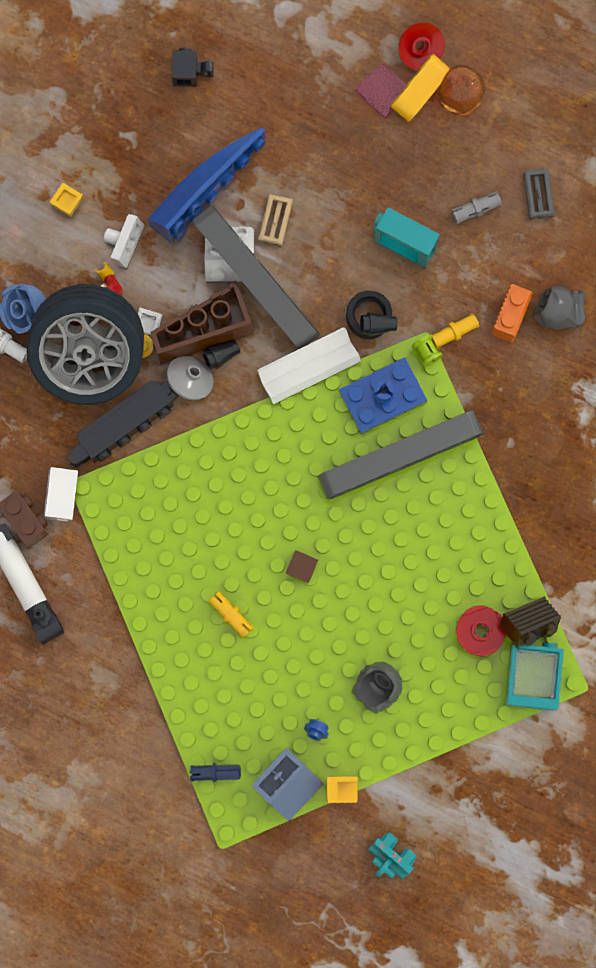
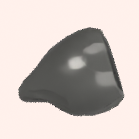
(560, 308)

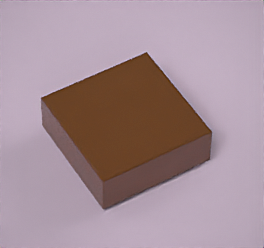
(302, 566)

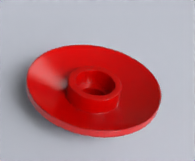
(432, 43)

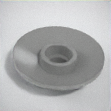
(185, 383)

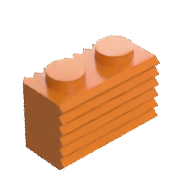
(511, 313)

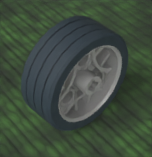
(85, 344)

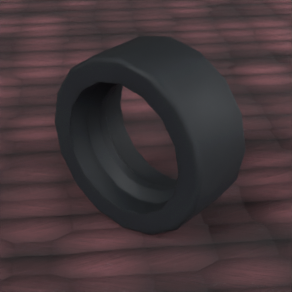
(362, 297)

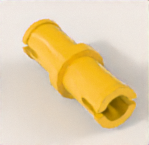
(455, 330)
(230, 614)

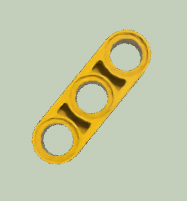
(420, 88)

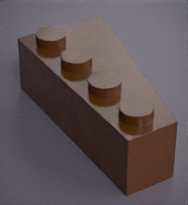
(204, 325)

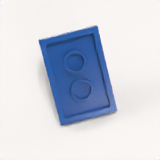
(383, 395)

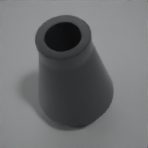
(376, 324)
(219, 354)

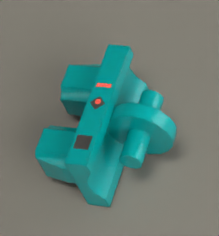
(388, 860)

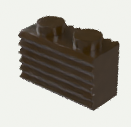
(530, 622)

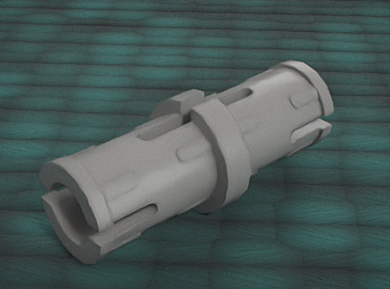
(476, 207)

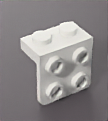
(216, 267)

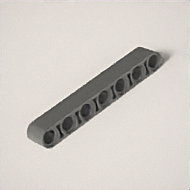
(255, 277)
(400, 455)

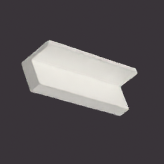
(308, 365)

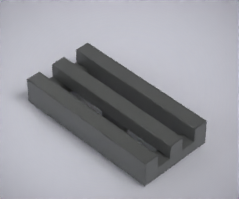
(541, 213)

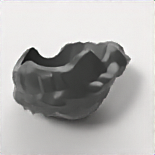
(378, 686)

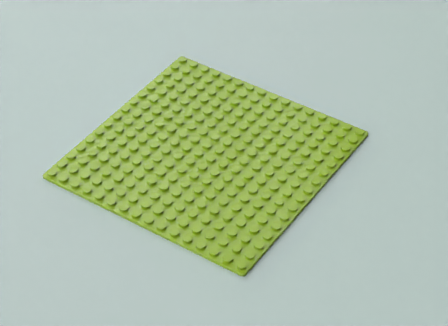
(388, 587)

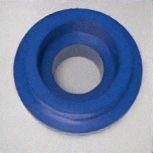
(316, 730)

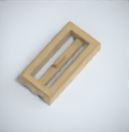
(271, 240)

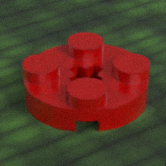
(473, 643)

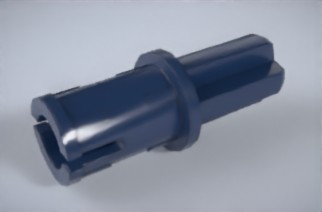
(215, 772)

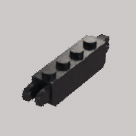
(122, 422)

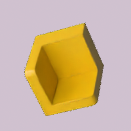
(342, 789)

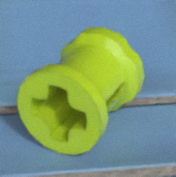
(427, 350)

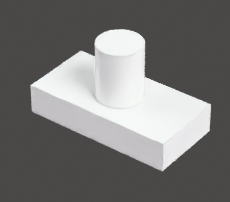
(125, 240)

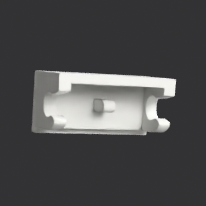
(60, 494)

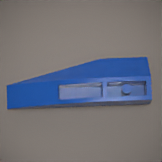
(202, 186)

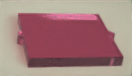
(381, 89)

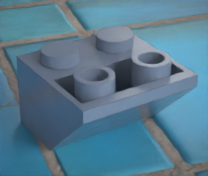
(287, 784)

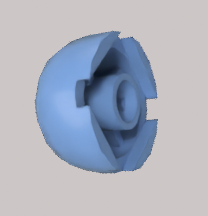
(19, 306)

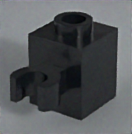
(186, 68)

